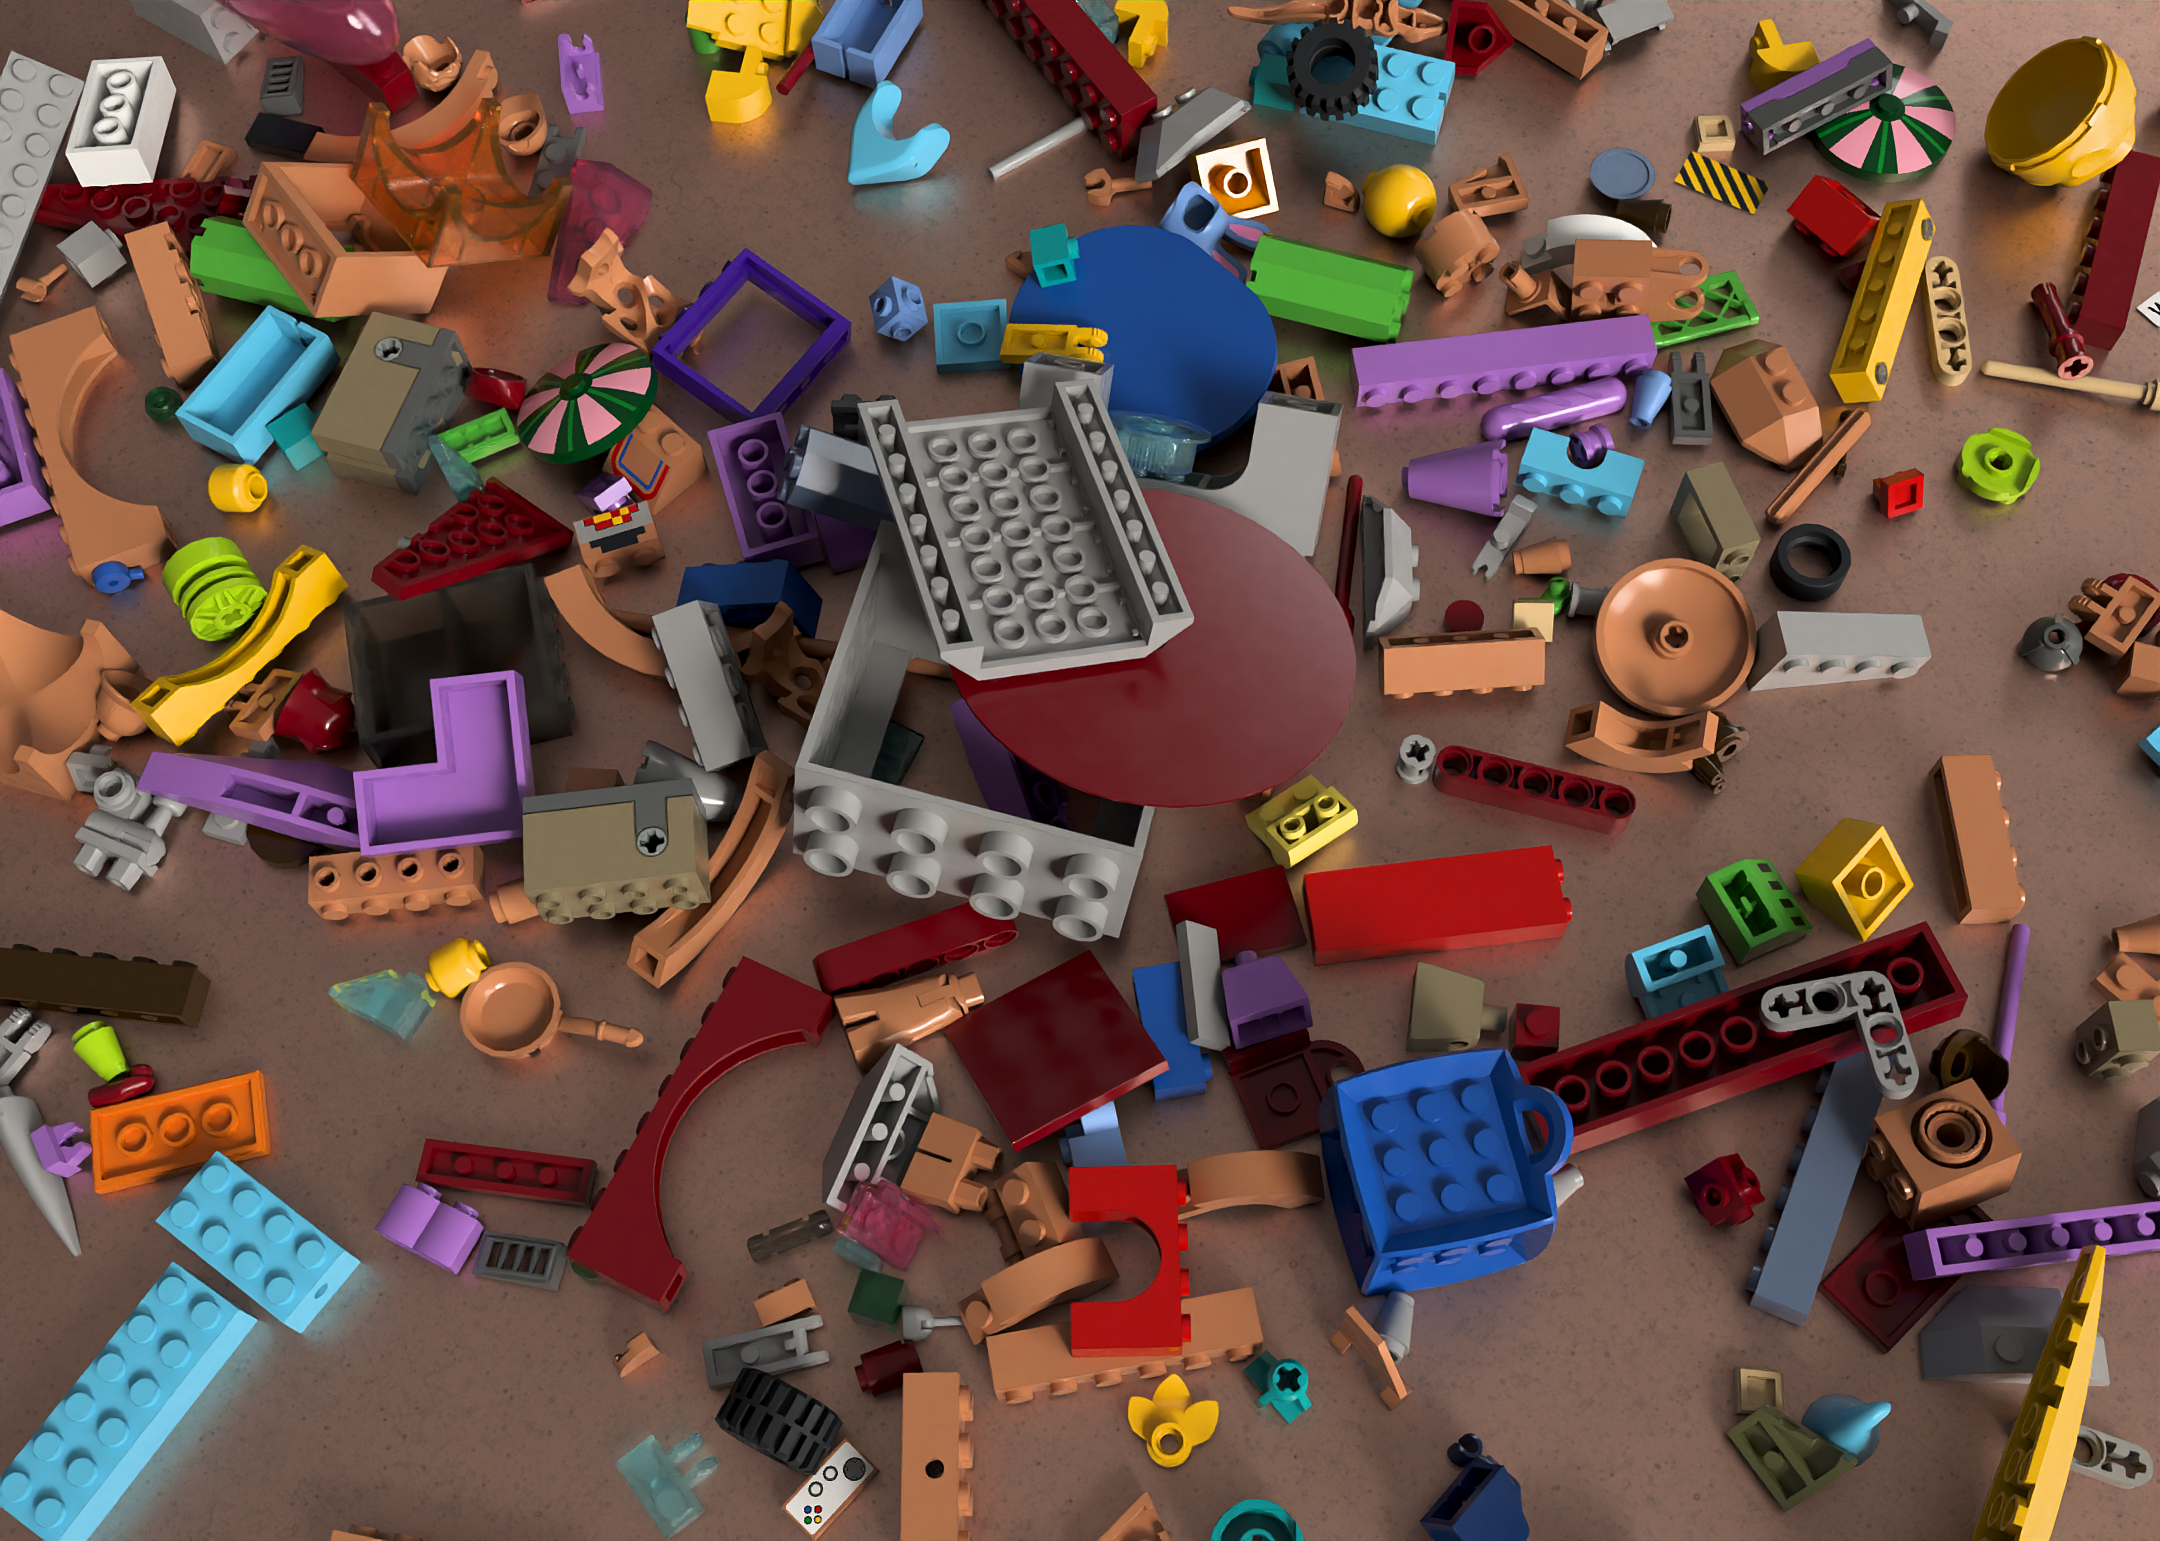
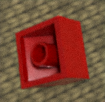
(1834, 216)

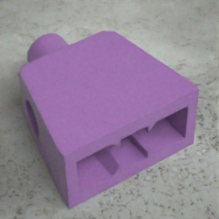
(1263, 999)

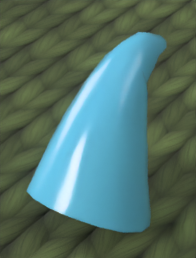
(1847, 1423)

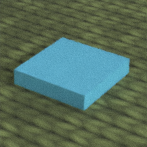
(969, 335)

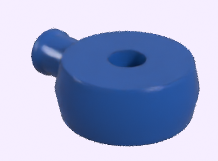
(114, 576)

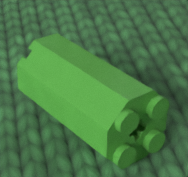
(238, 268)
(1330, 288)

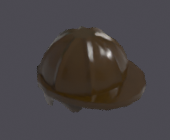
(1967, 1056)

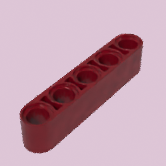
(1551, 782)
(910, 950)

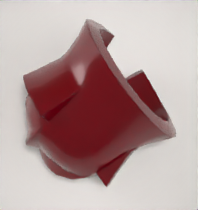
(318, 715)

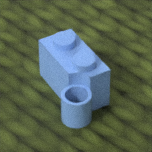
(1094, 1140)

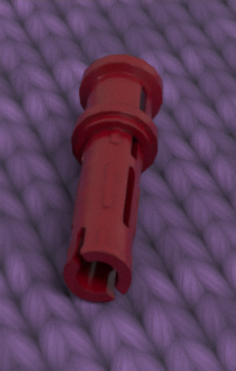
(2064, 341)

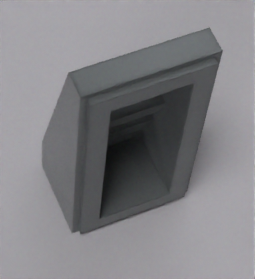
(272, 96)
(551, 1271)

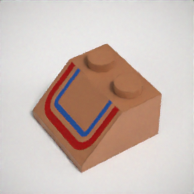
(657, 460)

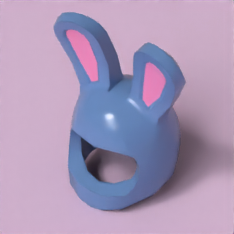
(1204, 222)

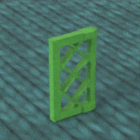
(1738, 300)

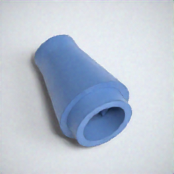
(1649, 396)

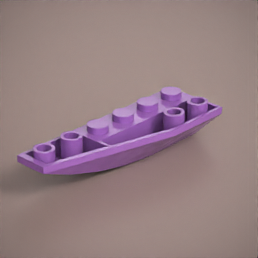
(280, 795)

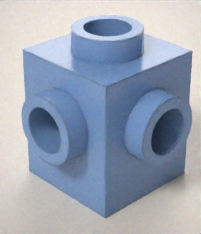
(898, 309)

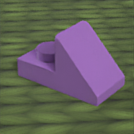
(605, 494)

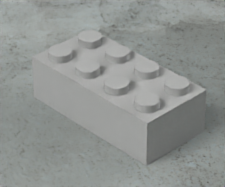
(709, 685)

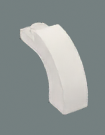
(1557, 245)

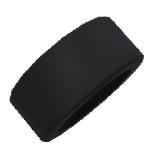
(1820, 539)

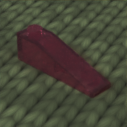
(600, 199)

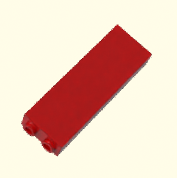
(1435, 905)

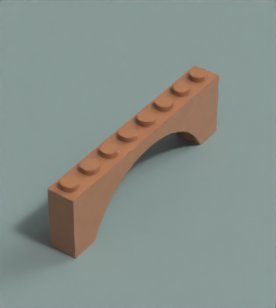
(55, 371)

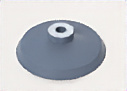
(1622, 173)

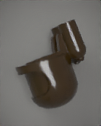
(1728, 743)

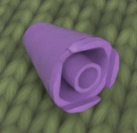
(1461, 478)

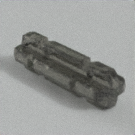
(789, 1235)

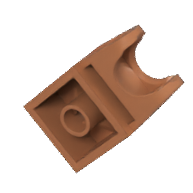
(1633, 280)

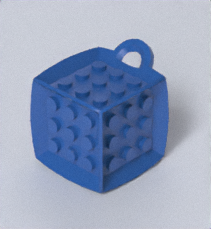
(1439, 1169)

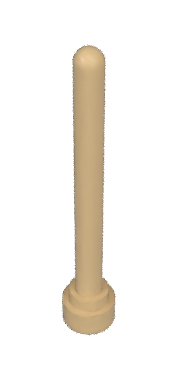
(2147, 394)

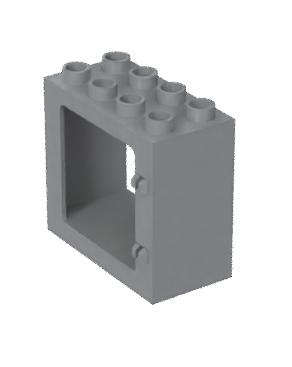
(926, 839)

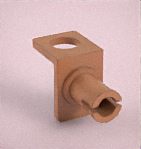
(1534, 290)

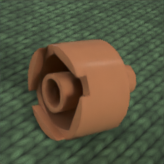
(1457, 251)

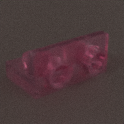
(886, 1222)

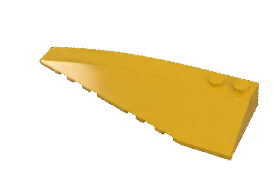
(2045, 1433)

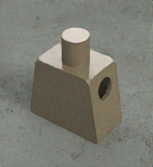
(1449, 1011)

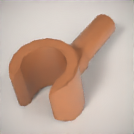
(37, 289)

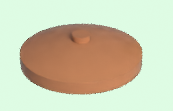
(1674, 638)

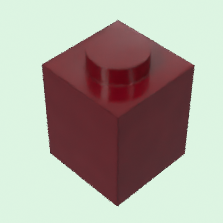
(1533, 1031)

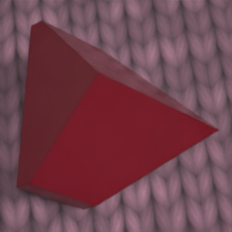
(1474, 36)

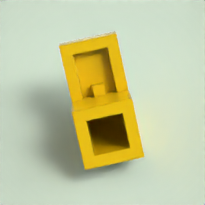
(1145, 25)
(1776, 61)
(741, 95)

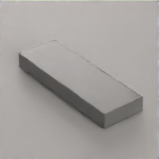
(1202, 986)

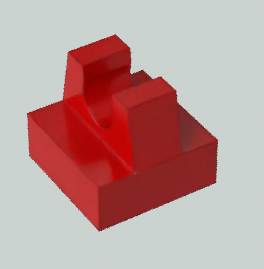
(1899, 492)

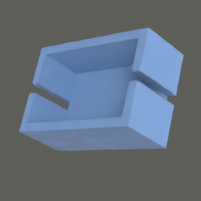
(865, 37)

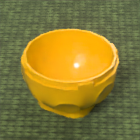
(2064, 115)

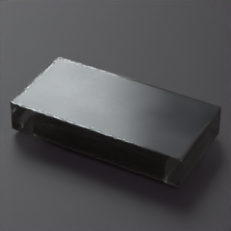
(281, 135)

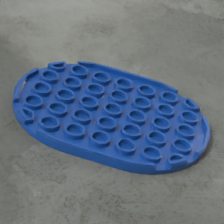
(1177, 326)

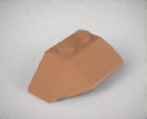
(1767, 403)

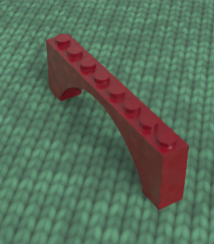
(626, 1231)

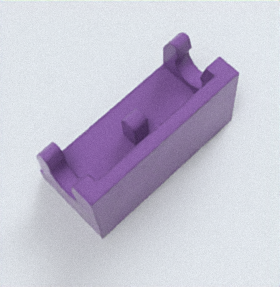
(580, 75)

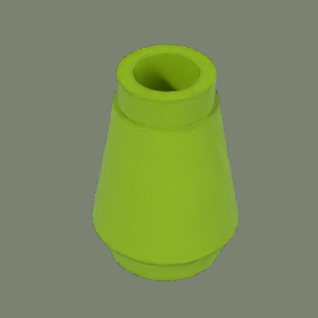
(101, 1051)

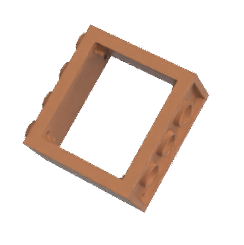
(292, 222)

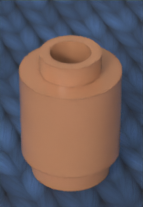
(511, 903)

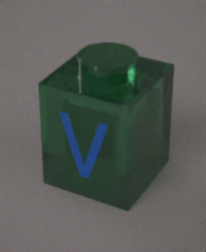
(878, 1300)

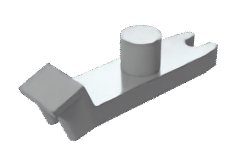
(1926, 17)
(1504, 536)

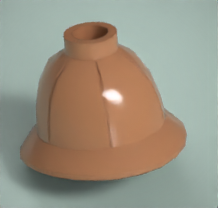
(114, 702)

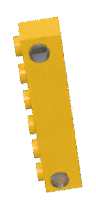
(1882, 301)

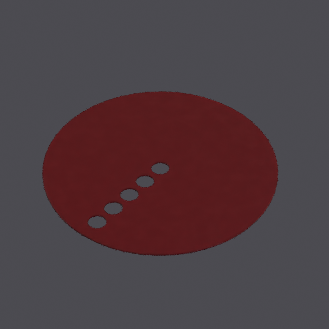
(1216, 709)

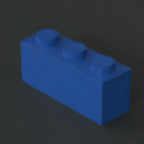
(1163, 1016)

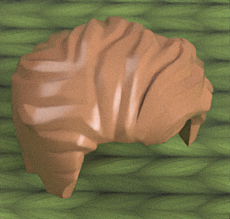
(432, 63)

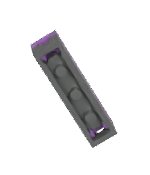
(1816, 96)

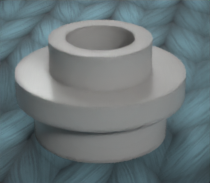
(110, 782)

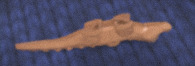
(1375, 16)

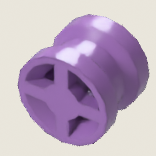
(1590, 445)

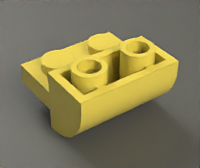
(1302, 820)

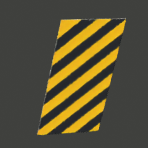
(1722, 182)

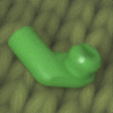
(1557, 592)

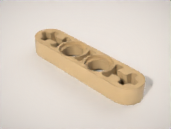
(1945, 320)

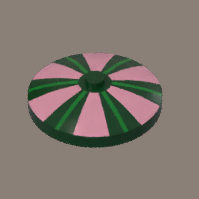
(1893, 134)
(587, 403)

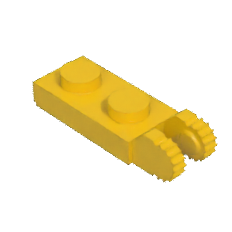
(1026, 340)

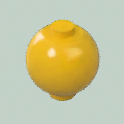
(1399, 200)

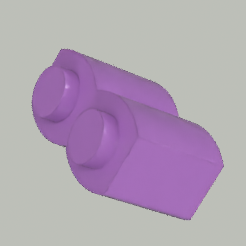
(431, 1227)

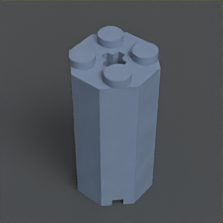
(834, 479)

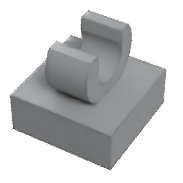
(87, 767)

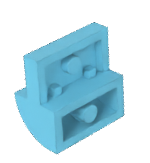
(1676, 972)

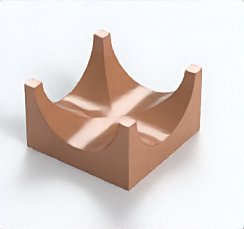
(51, 700)

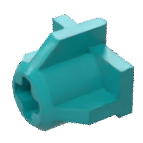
(1281, 1384)

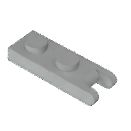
(768, 1349)

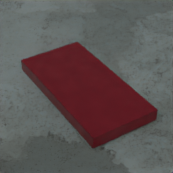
(1876, 1283)

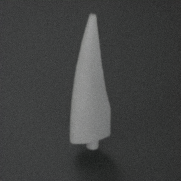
(17, 1120)

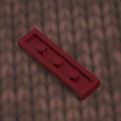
(507, 1172)

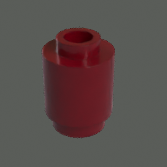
(884, 1367)

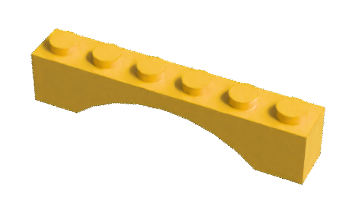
(298, 593)

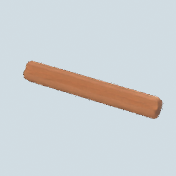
(1818, 467)

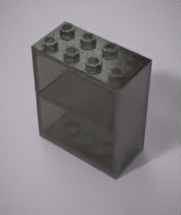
(457, 630)

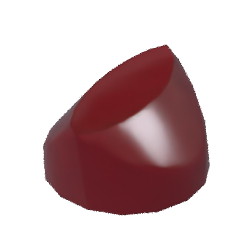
(496, 387)

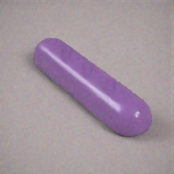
(1554, 409)

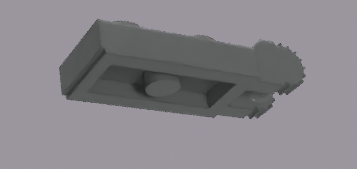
(1690, 401)

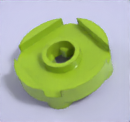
(1996, 484)

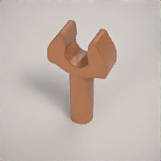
(1109, 186)

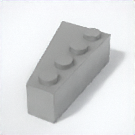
(1836, 648)

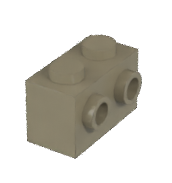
(2118, 1040)

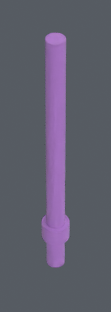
(2010, 1001)

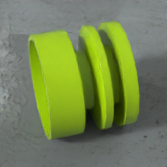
(214, 588)

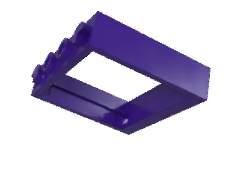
(713, 298)

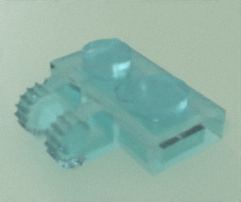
(661, 1485)

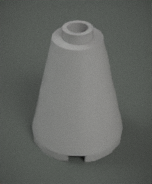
(715, 790)

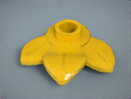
(1175, 1416)

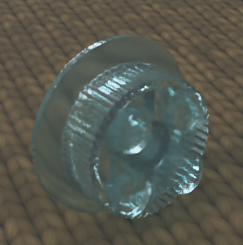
(1158, 443)

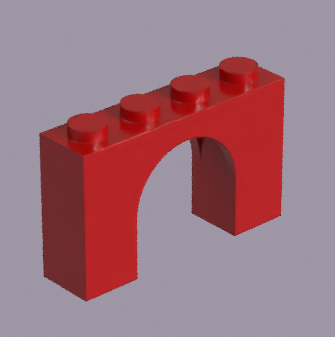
(1153, 1320)

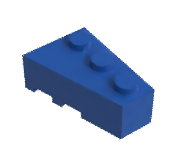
(751, 591)

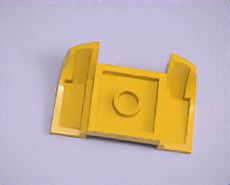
(773, 25)

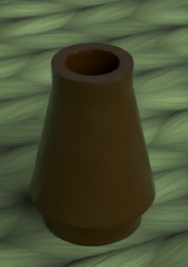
(1646, 215)

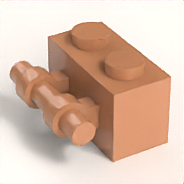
(1031, 1211)

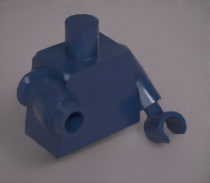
(1480, 1502)

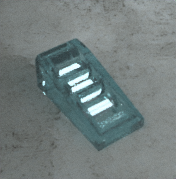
(457, 470)

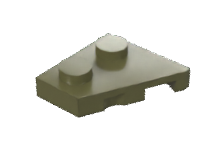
(1788, 1455)

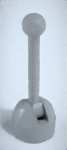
(919, 1322)

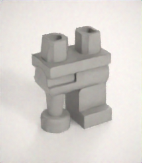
(124, 839)

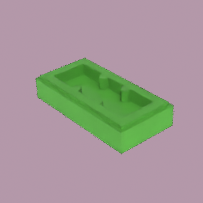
(482, 436)

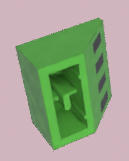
(1752, 908)

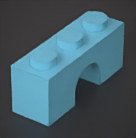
(1549, 471)

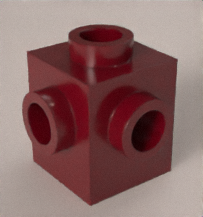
(1725, 1190)

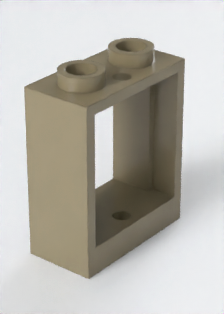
(1715, 521)

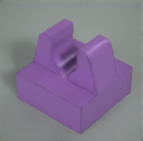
(56, 1148)

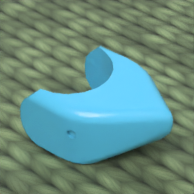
(875, 152)

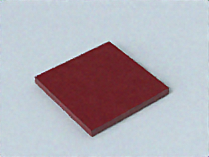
(1054, 1050)

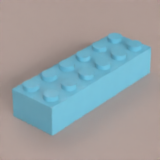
(123, 1407)

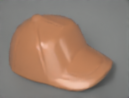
(522, 124)

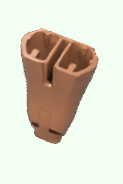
(903, 1013)

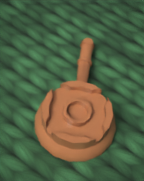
(518, 1010)

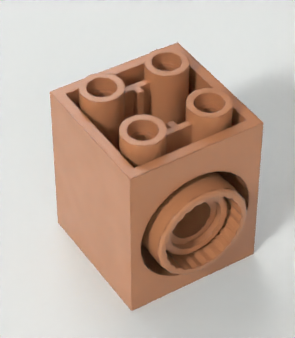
(1941, 1154)

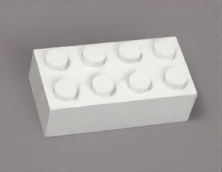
(121, 121)

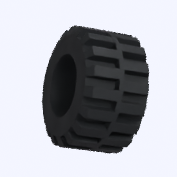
(1326, 41)
(779, 1421)

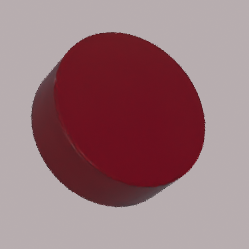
(1463, 616)

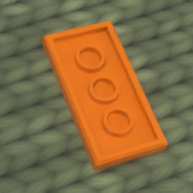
(178, 1131)

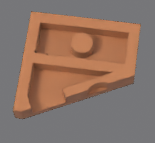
(1490, 190)

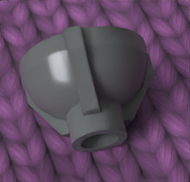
(2051, 656)

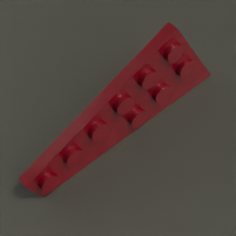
(134, 207)
(470, 540)

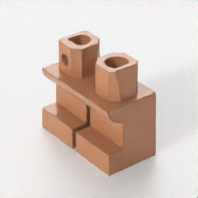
(949, 1164)

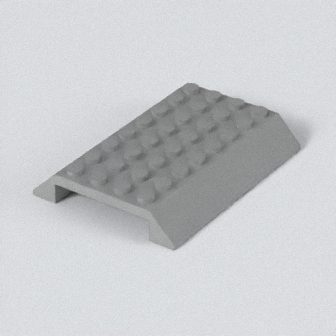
(1027, 535)

